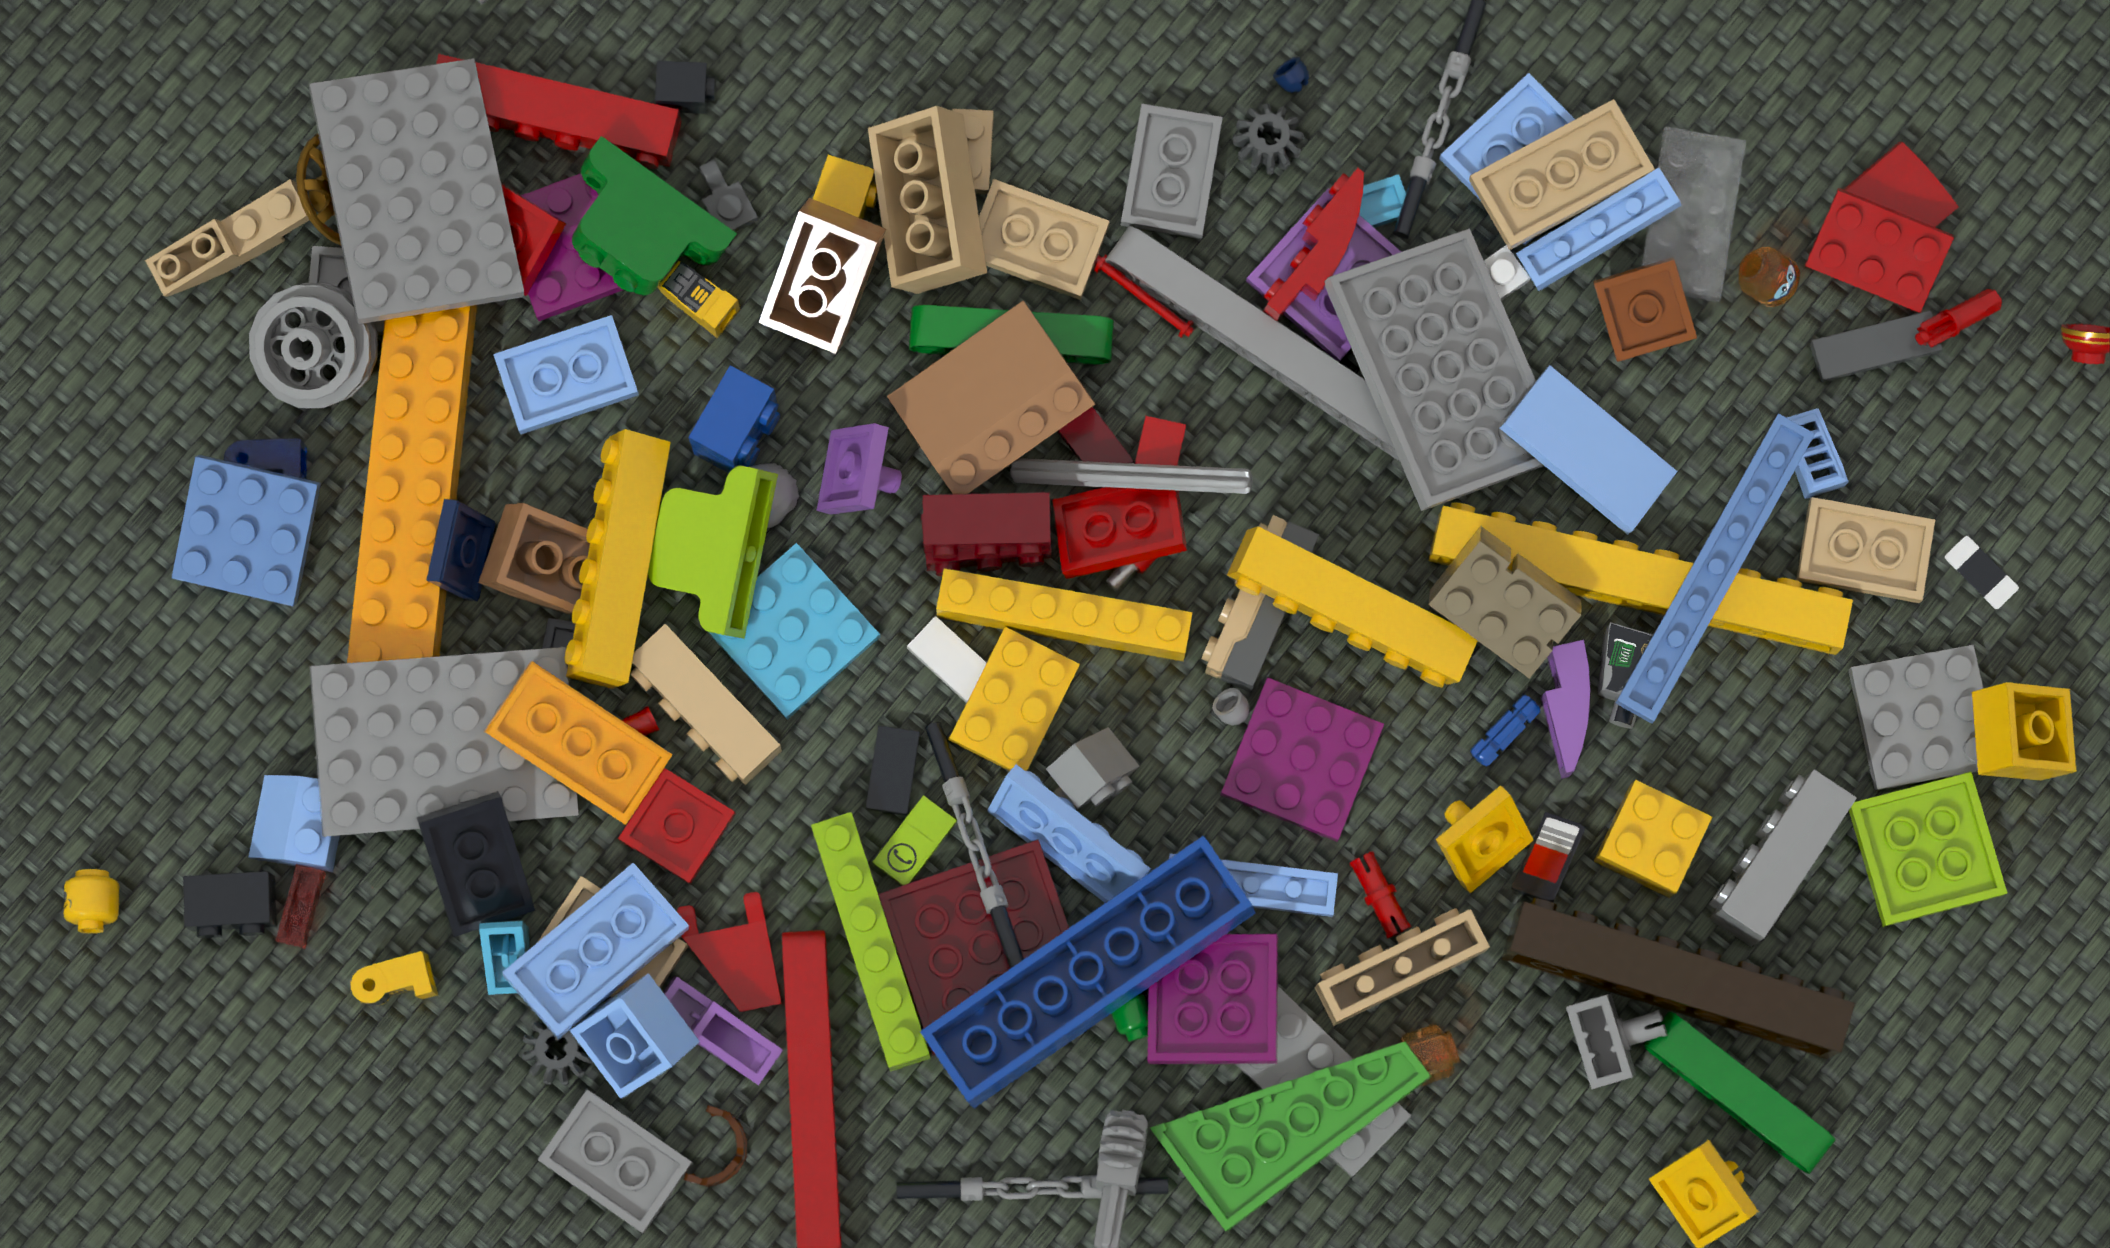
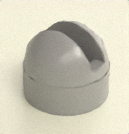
(1231, 706)

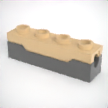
(1251, 622)

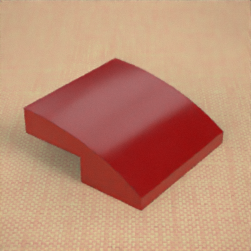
(1904, 185)

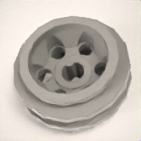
(277, 346)

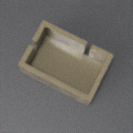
(1505, 609)

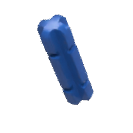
(1505, 730)

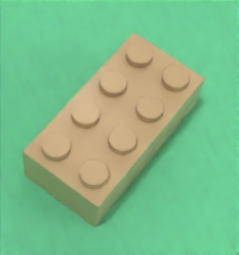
(927, 200)

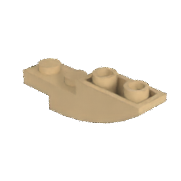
(229, 242)

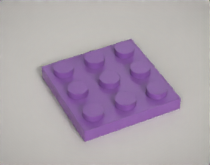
(1319, 318)

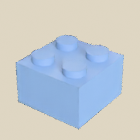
(634, 1036)

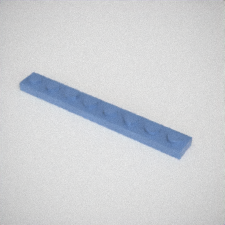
(1715, 568)

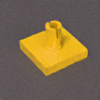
(1483, 837)
(1704, 1194)

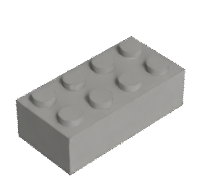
(1782, 858)

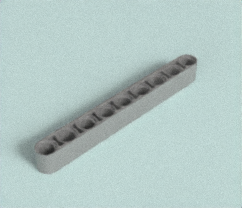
(1251, 334)

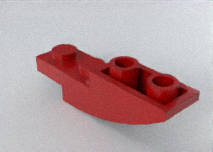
(1329, 236)

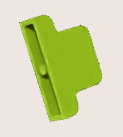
(715, 546)

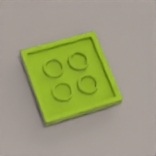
(1927, 849)

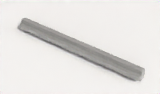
(1132, 475)

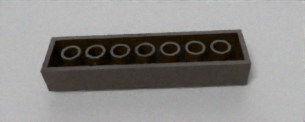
(1677, 979)

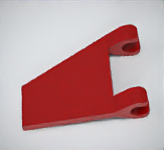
(738, 956)

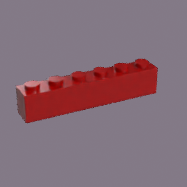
(576, 115)

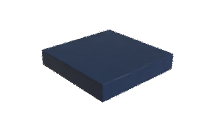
(460, 550)

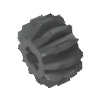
(1281, 132)
(542, 1053)

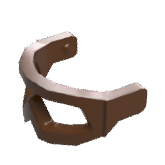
(736, 1164)

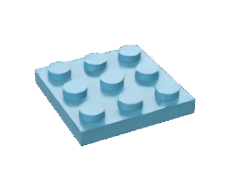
(797, 632)

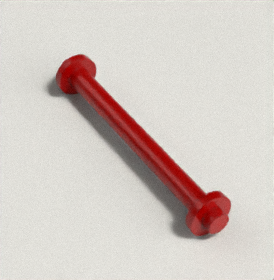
(1182, 326)

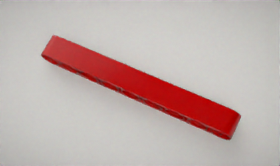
(811, 1089)

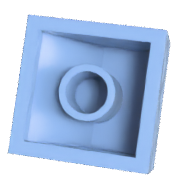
(290, 824)

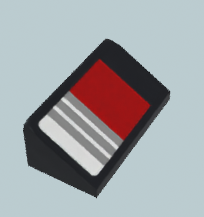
(1548, 857)

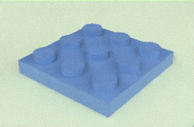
(246, 530)

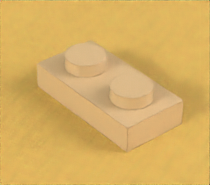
(979, 139)

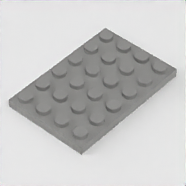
(416, 191)
(1438, 364)
(413, 740)

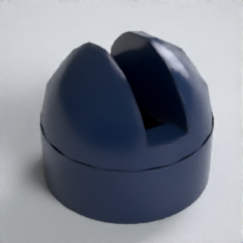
(1292, 75)

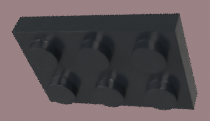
(476, 863)

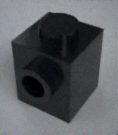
(685, 86)

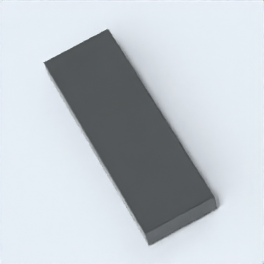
(1870, 347)

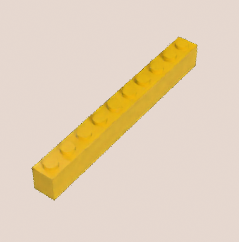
(1650, 581)

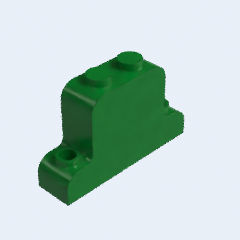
(641, 223)

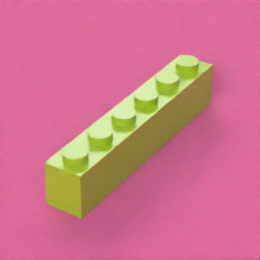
(870, 941)

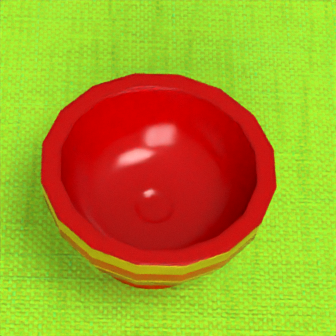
(2087, 342)

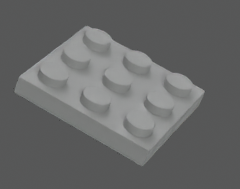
(1918, 716)

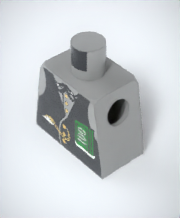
(1619, 657)

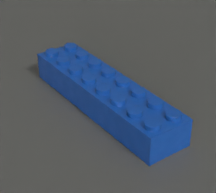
(1088, 972)

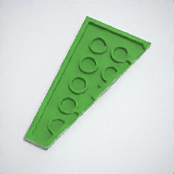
(1268, 1139)

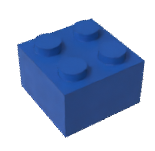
(735, 421)

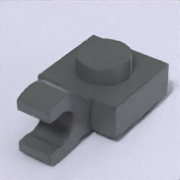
(726, 203)

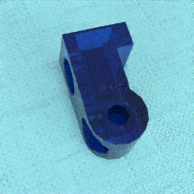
(273, 455)

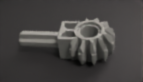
(1118, 1172)

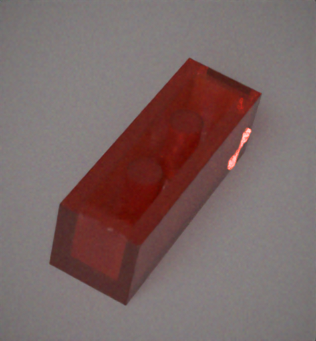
(300, 906)

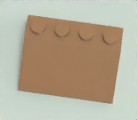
(991, 400)

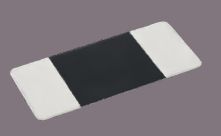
(1981, 572)

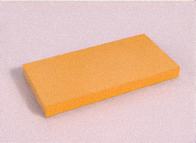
(578, 742)

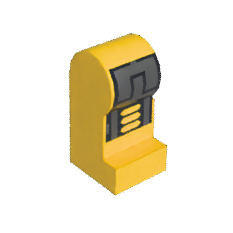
(699, 298)
(395, 976)

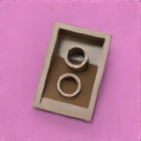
(537, 558)

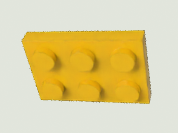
(1014, 701)

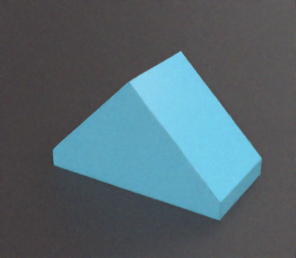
(501, 947)

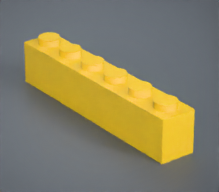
(617, 559)
(1352, 606)
(1063, 614)

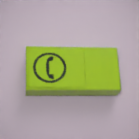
(914, 841)

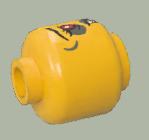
(91, 900)

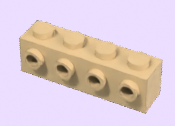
(1401, 967)

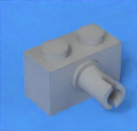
(1093, 769)
(1607, 1039)

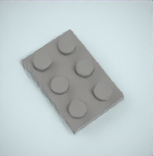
(1171, 171)
(615, 1161)

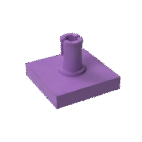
(856, 470)

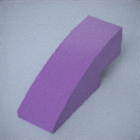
(1568, 704)
(723, 1032)

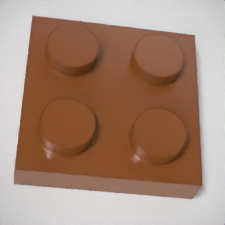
(1645, 309)

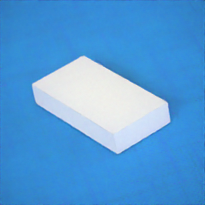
(948, 657)

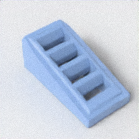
(1837, 478)

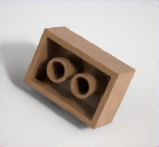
(822, 275)

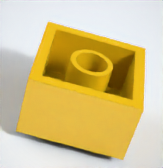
(2024, 731)
(1653, 839)

